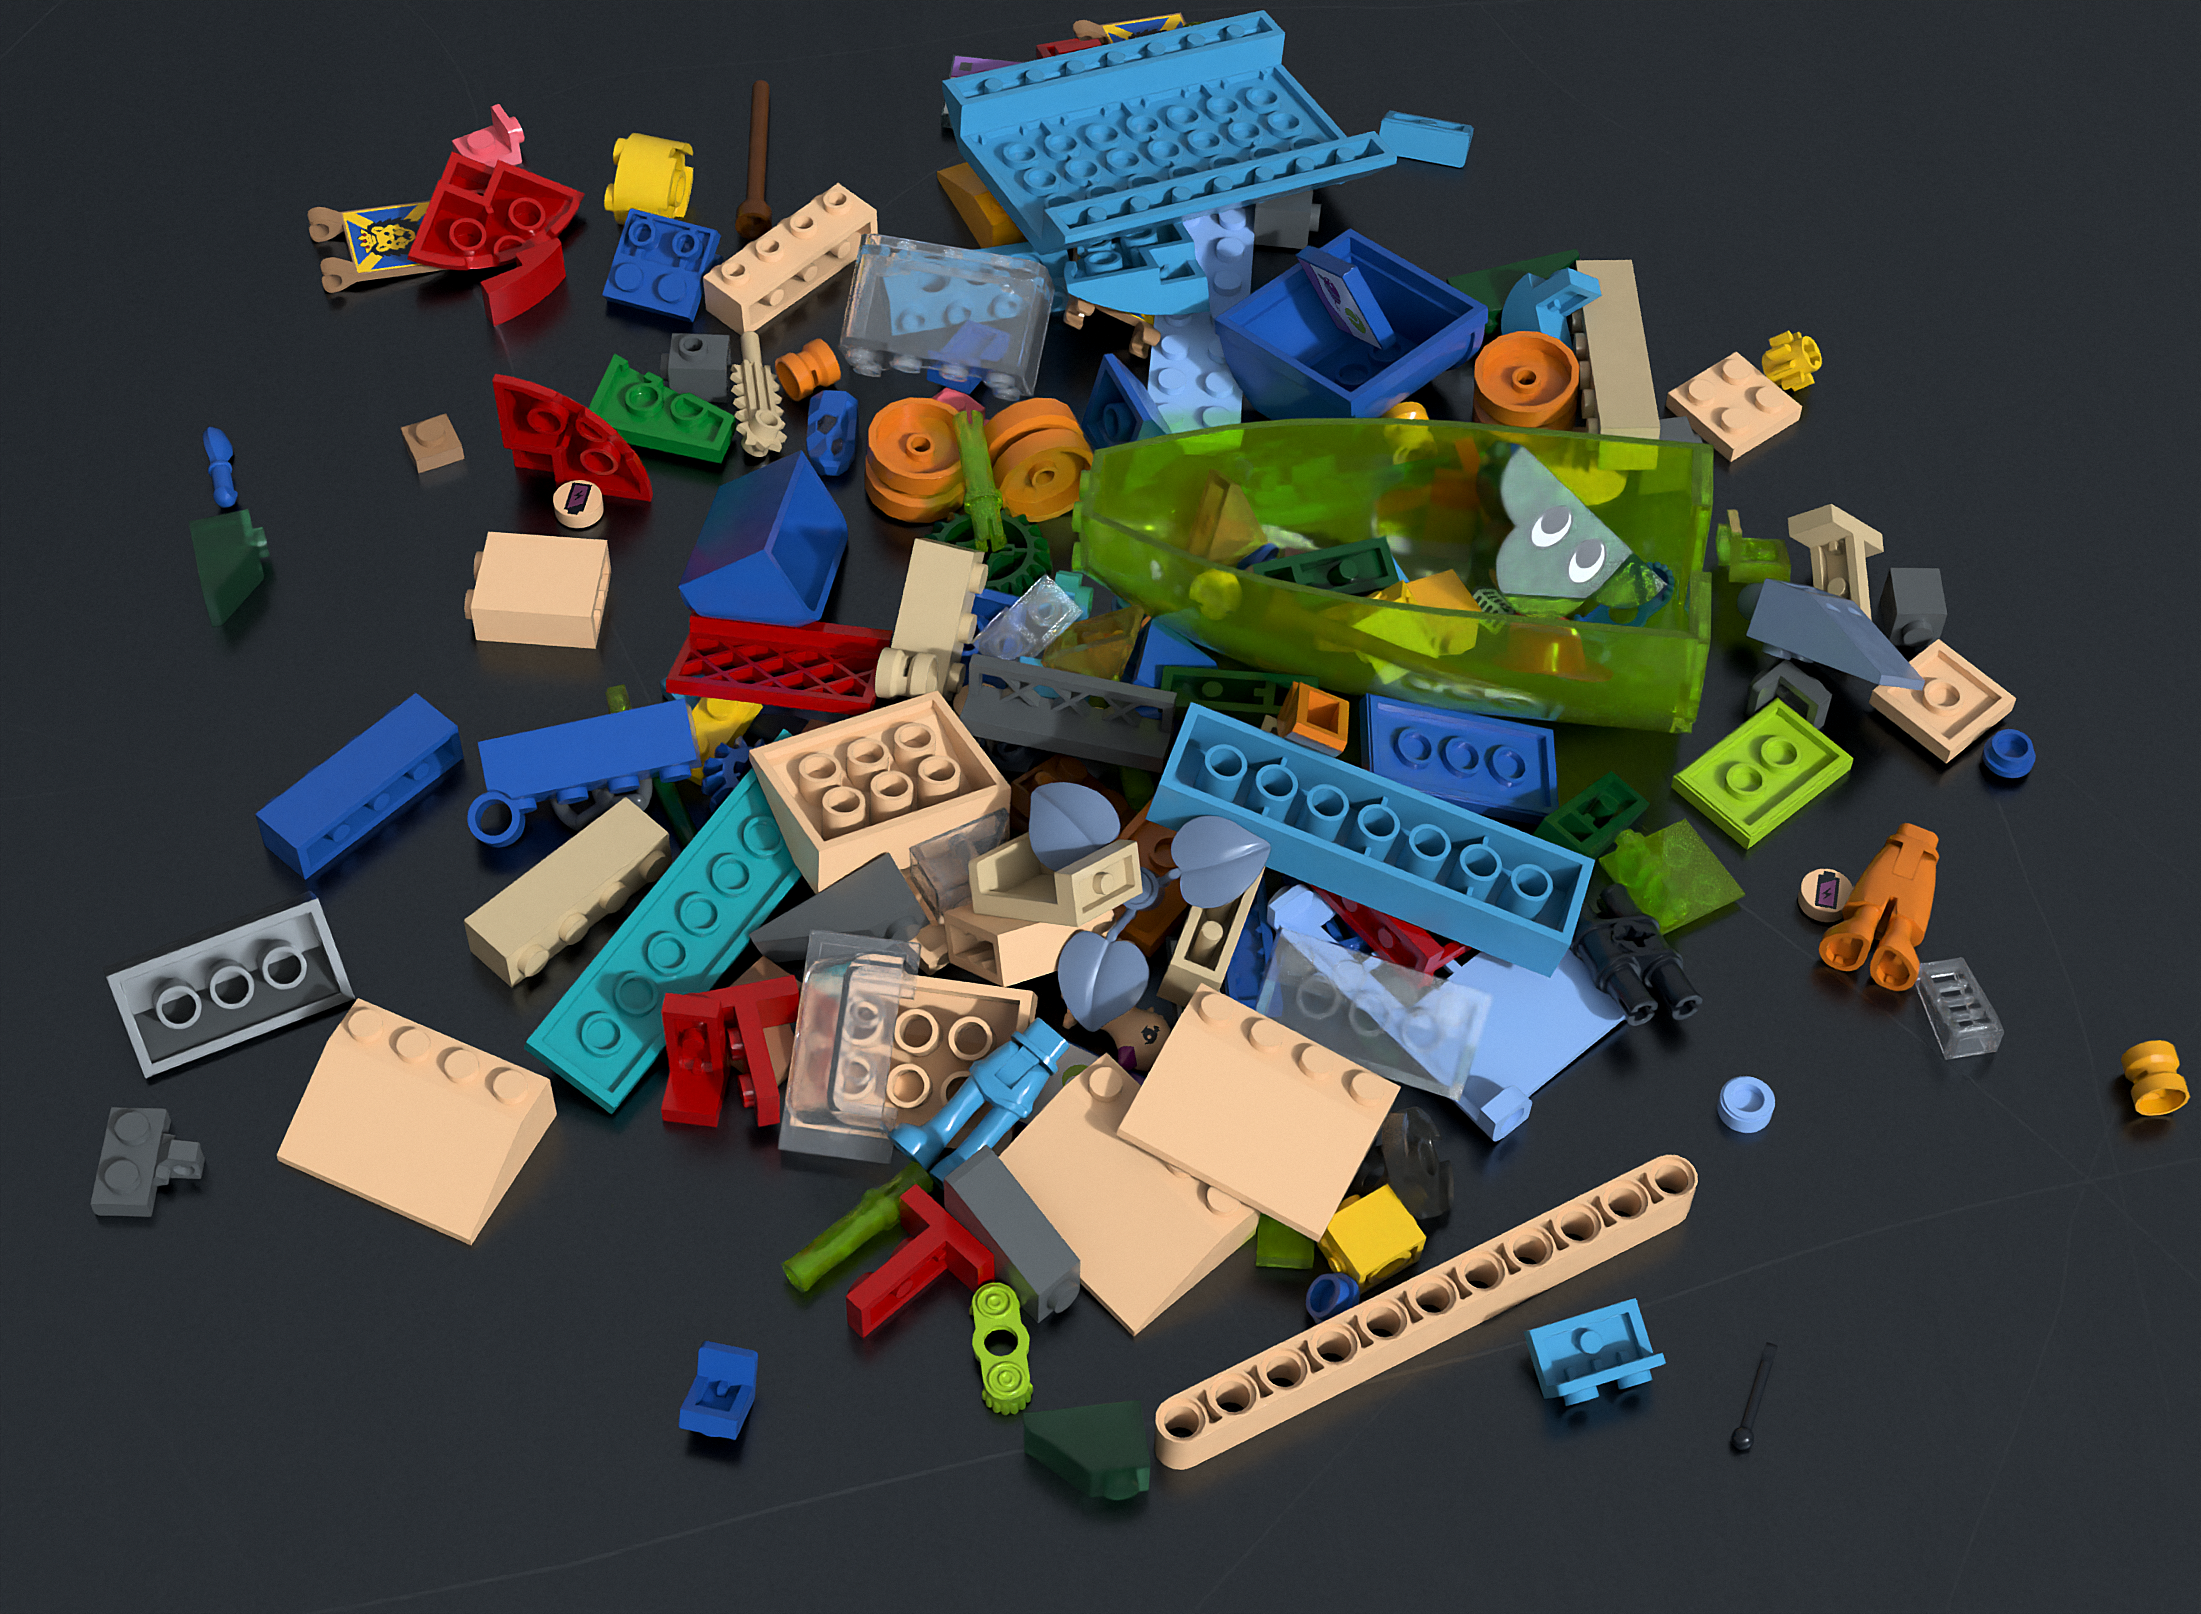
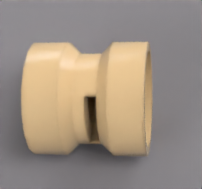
(905, 674)

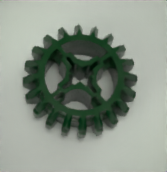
(1013, 567)

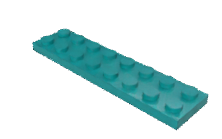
(674, 943)

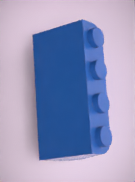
(767, 548)

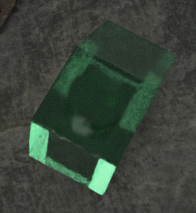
(228, 561)
(1092, 1447)

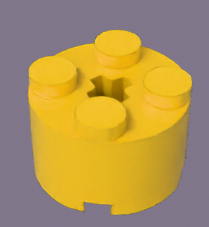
(649, 177)

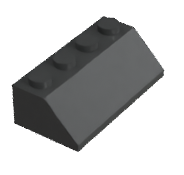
(228, 983)

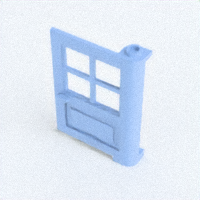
(1530, 1028)

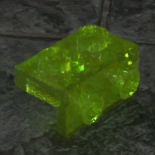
(1750, 558)

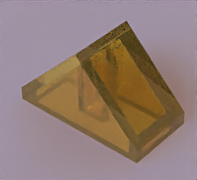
(1224, 523)
(1096, 644)

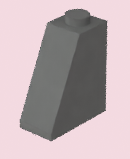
(1008, 1223)

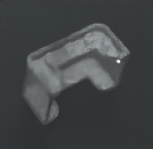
(947, 313)

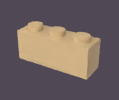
(938, 607)

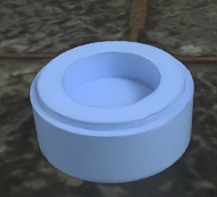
(1745, 1104)

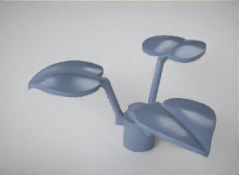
(1214, 865)

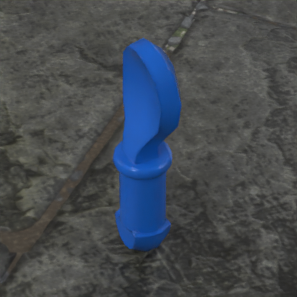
(219, 452)

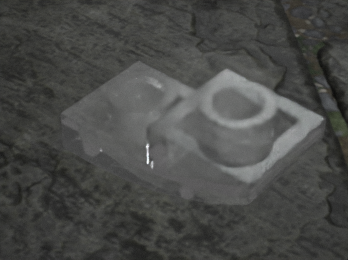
(1029, 623)

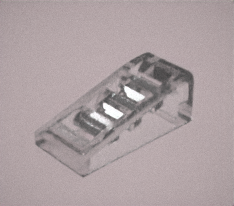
(1957, 1040)

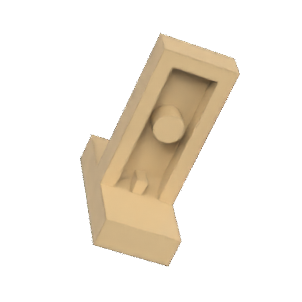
(1838, 551)

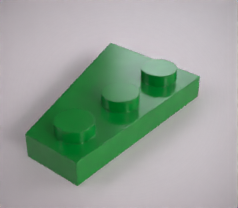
(659, 417)

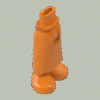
(1891, 905)

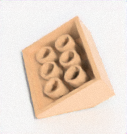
(876, 786)
(941, 1039)
(1259, 1111)
(417, 1121)
(1125, 1213)

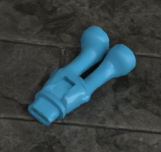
(1006, 1079)

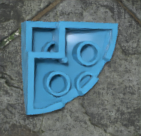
(1141, 273)

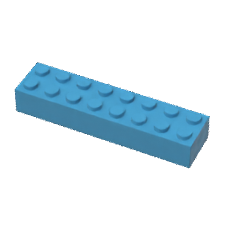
(1378, 840)

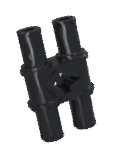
(1629, 955)

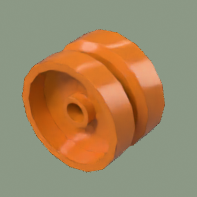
(1526, 382)
(1037, 457)
(914, 461)

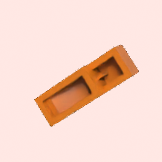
(1314, 719)

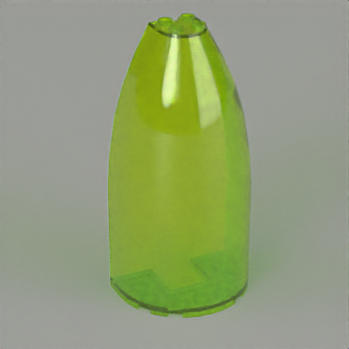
(1415, 483)

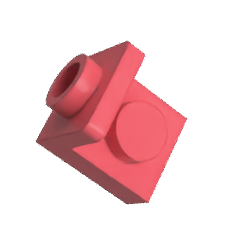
(494, 142)

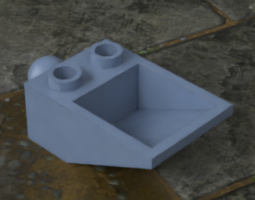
(1825, 629)

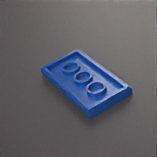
(1461, 758)

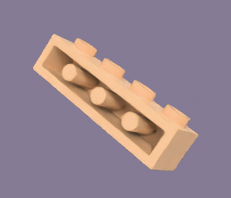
(789, 260)

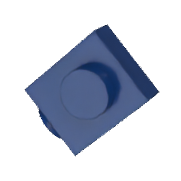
(720, 1391)

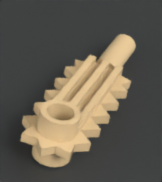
(757, 400)

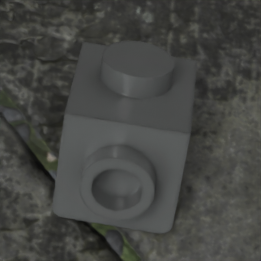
(1794, 688)

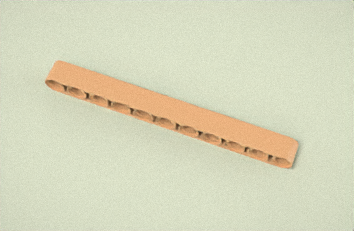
(1414, 1328)

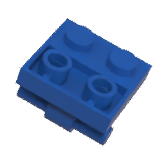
(662, 265)

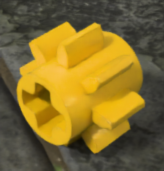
(1791, 360)

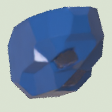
(832, 432)

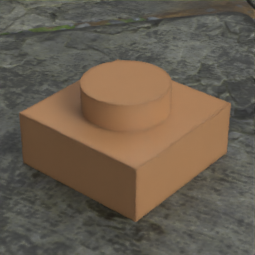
(432, 443)

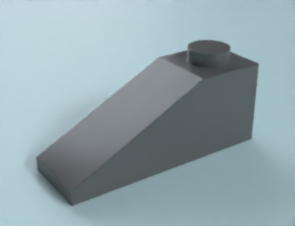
(866, 903)

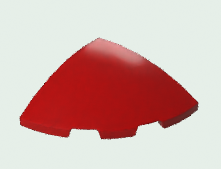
(490, 214)
(566, 439)

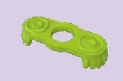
(1004, 1377)

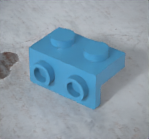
(1592, 1350)

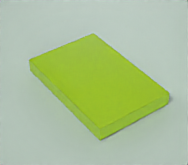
(1762, 773)

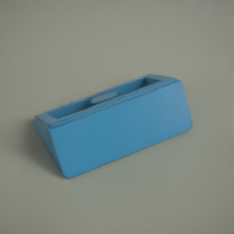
(1426, 138)

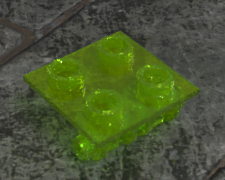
(1671, 874)

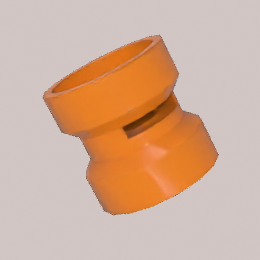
(807, 369)

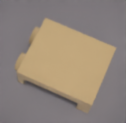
(1019, 886)

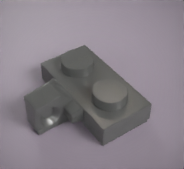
(138, 1159)

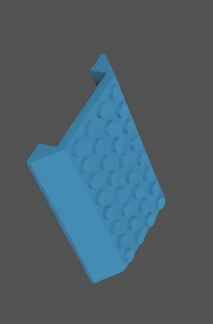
(1150, 133)

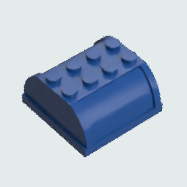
(1303, 366)

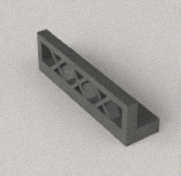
(1069, 722)

